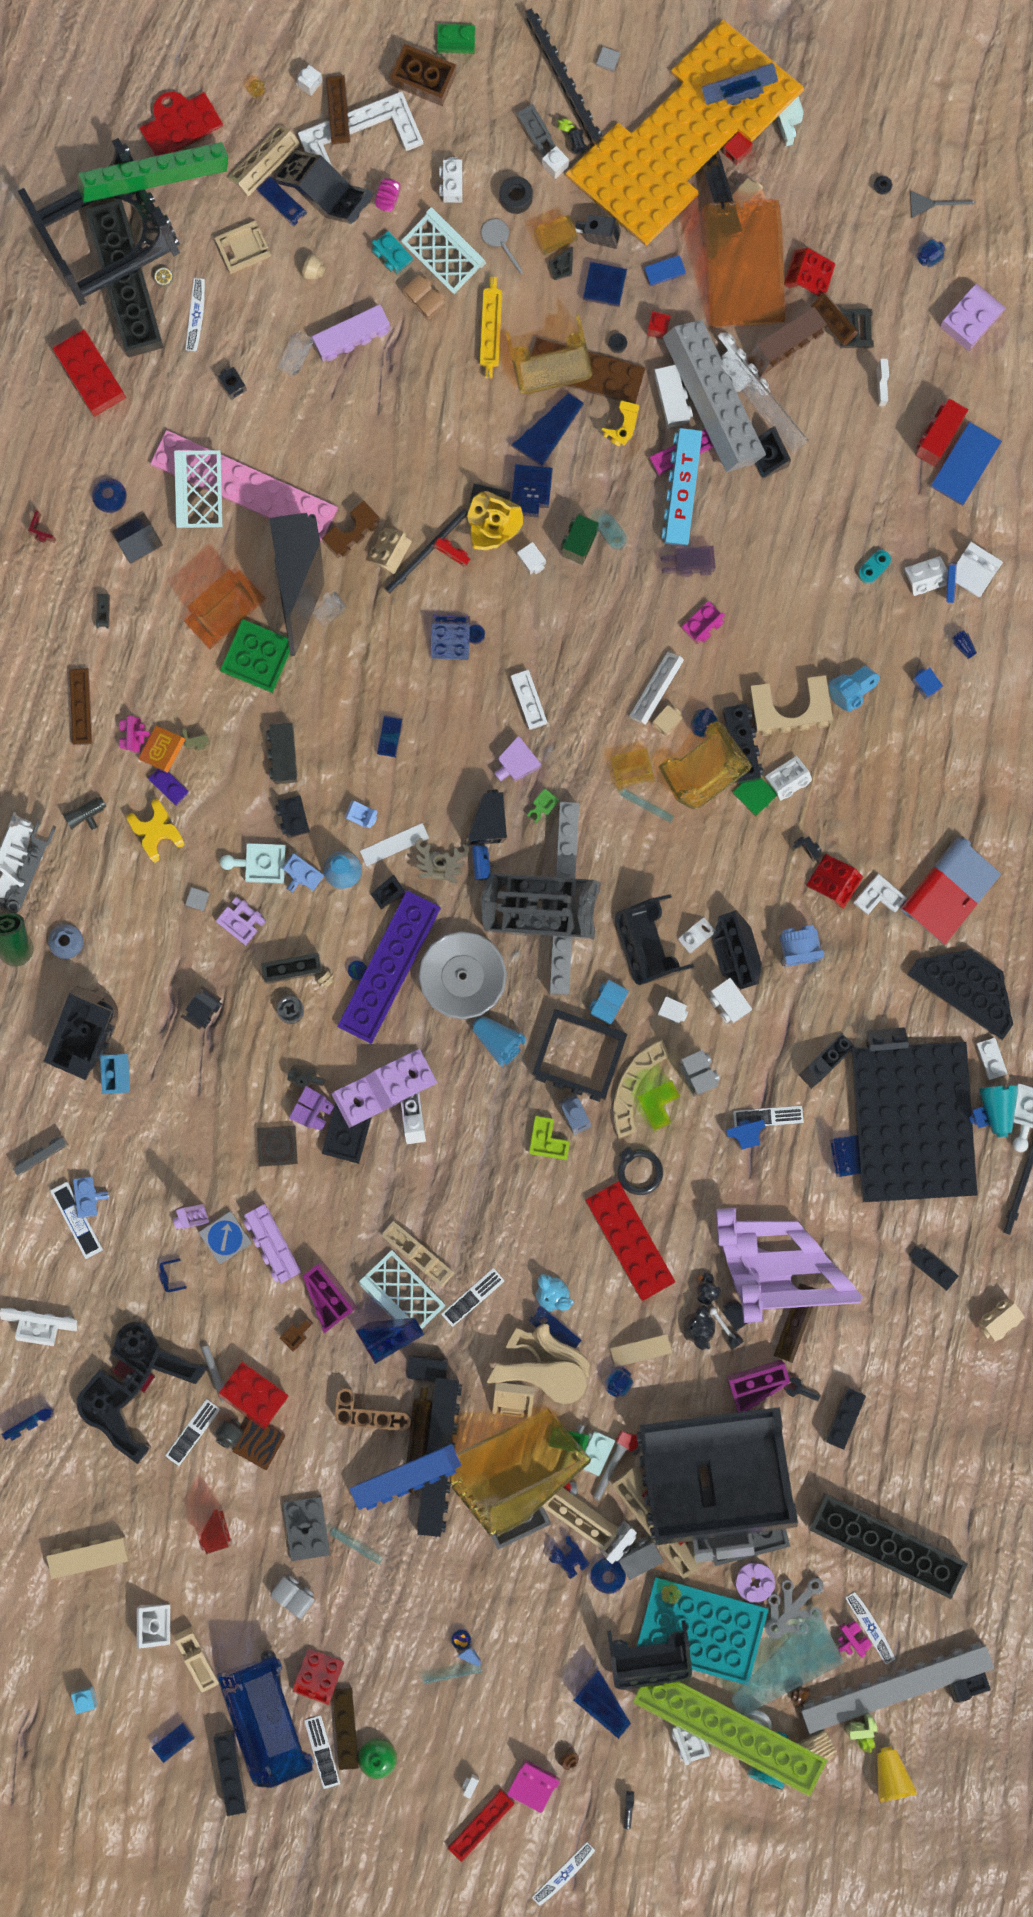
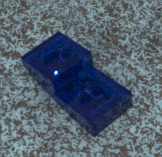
(390, 736)

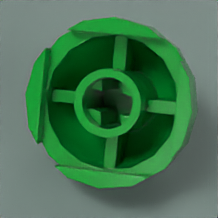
(377, 1758)

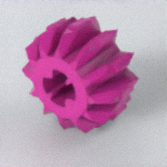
(387, 194)

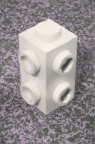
(452, 180)

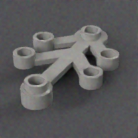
(792, 1610)

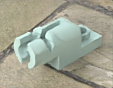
(790, 116)

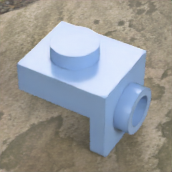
(361, 814)

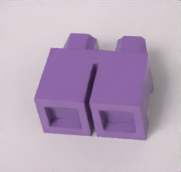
(317, 1103)

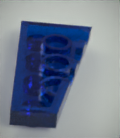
(545, 435)

